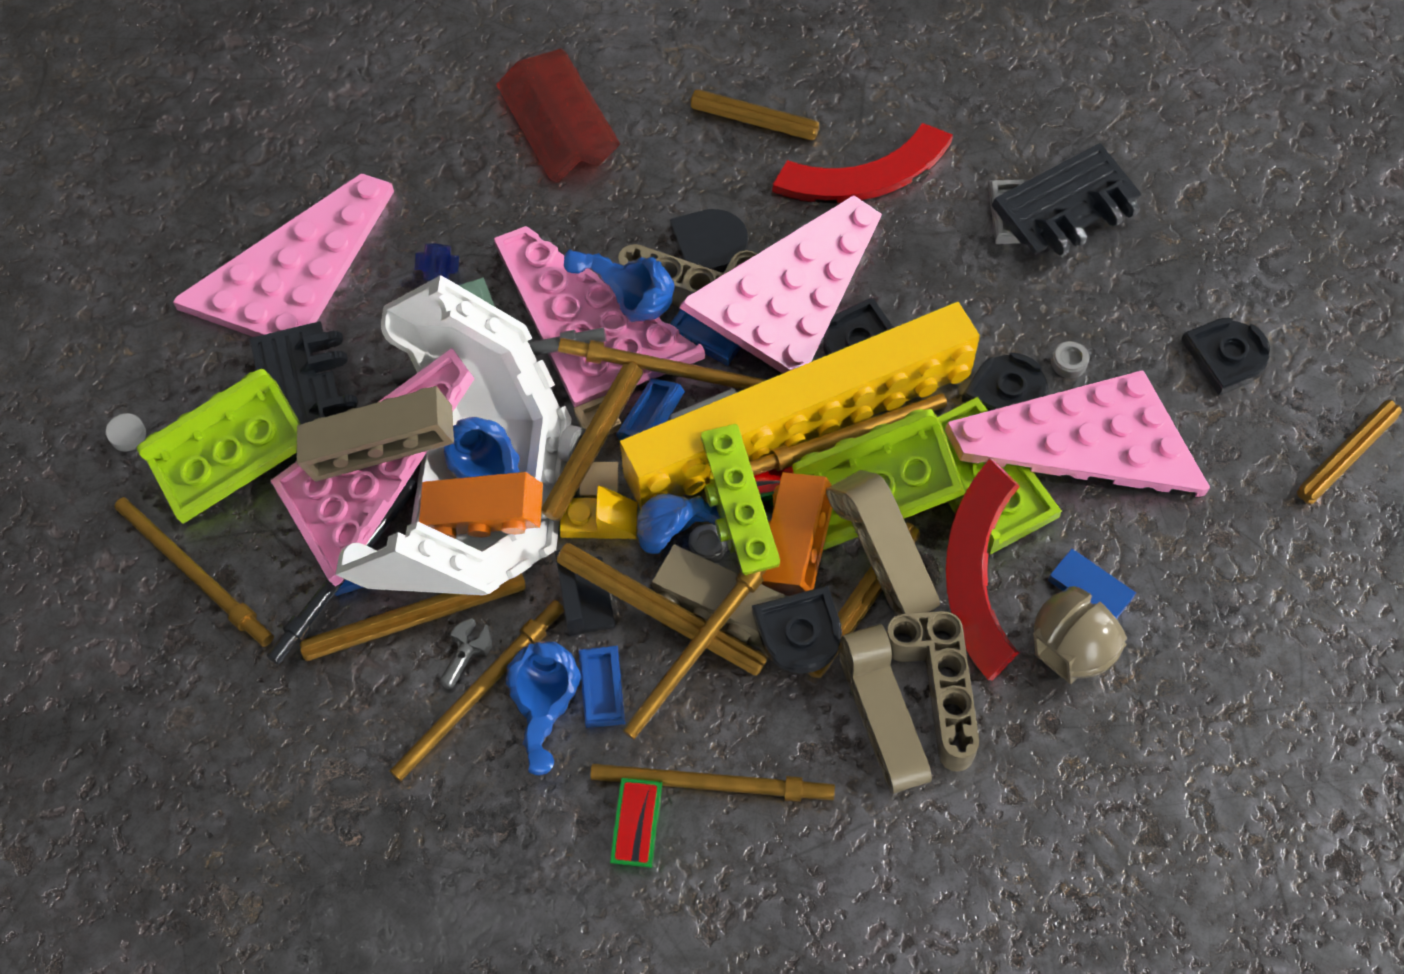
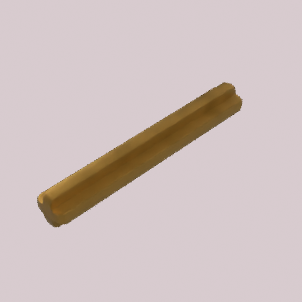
(755, 114)
(1349, 451)

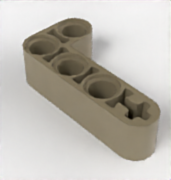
(685, 274)
(887, 542)
(867, 668)
(942, 689)

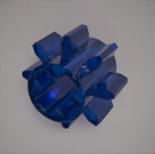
(436, 261)

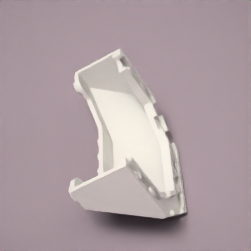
(505, 389)

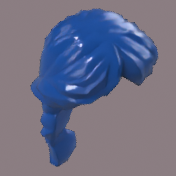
(640, 285)
(480, 449)
(669, 515)
(541, 685)

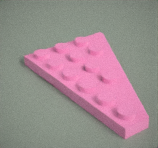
(294, 269)
(789, 292)
(583, 302)
(1094, 430)
(354, 504)

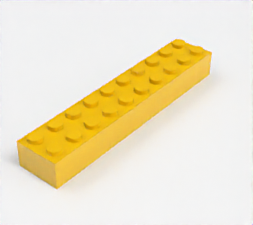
(807, 401)

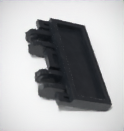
(1067, 200)
(292, 365)

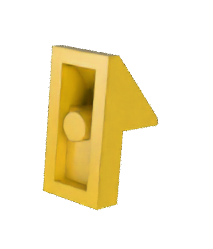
(600, 517)

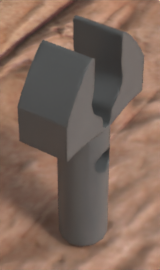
(465, 650)

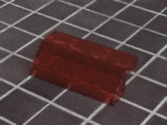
(557, 113)

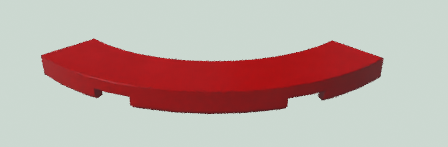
(868, 179)
(968, 568)

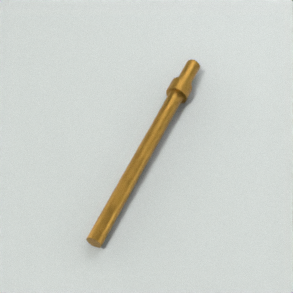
(597, 352)
(783, 457)
(239, 614)
(530, 633)
(688, 657)
(792, 788)

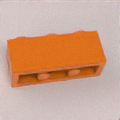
(482, 504)
(799, 531)

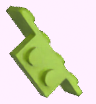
(738, 501)

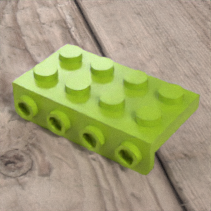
(222, 444)
(907, 454)
(1029, 506)

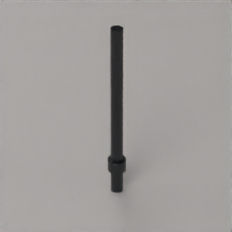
(299, 627)

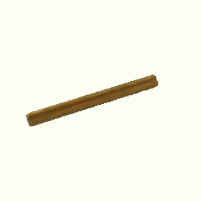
(658, 607)
(400, 619)

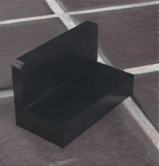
(585, 604)

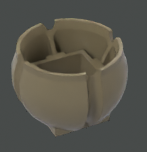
(1077, 636)

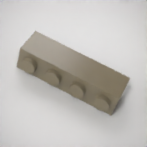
(375, 434)
(701, 588)

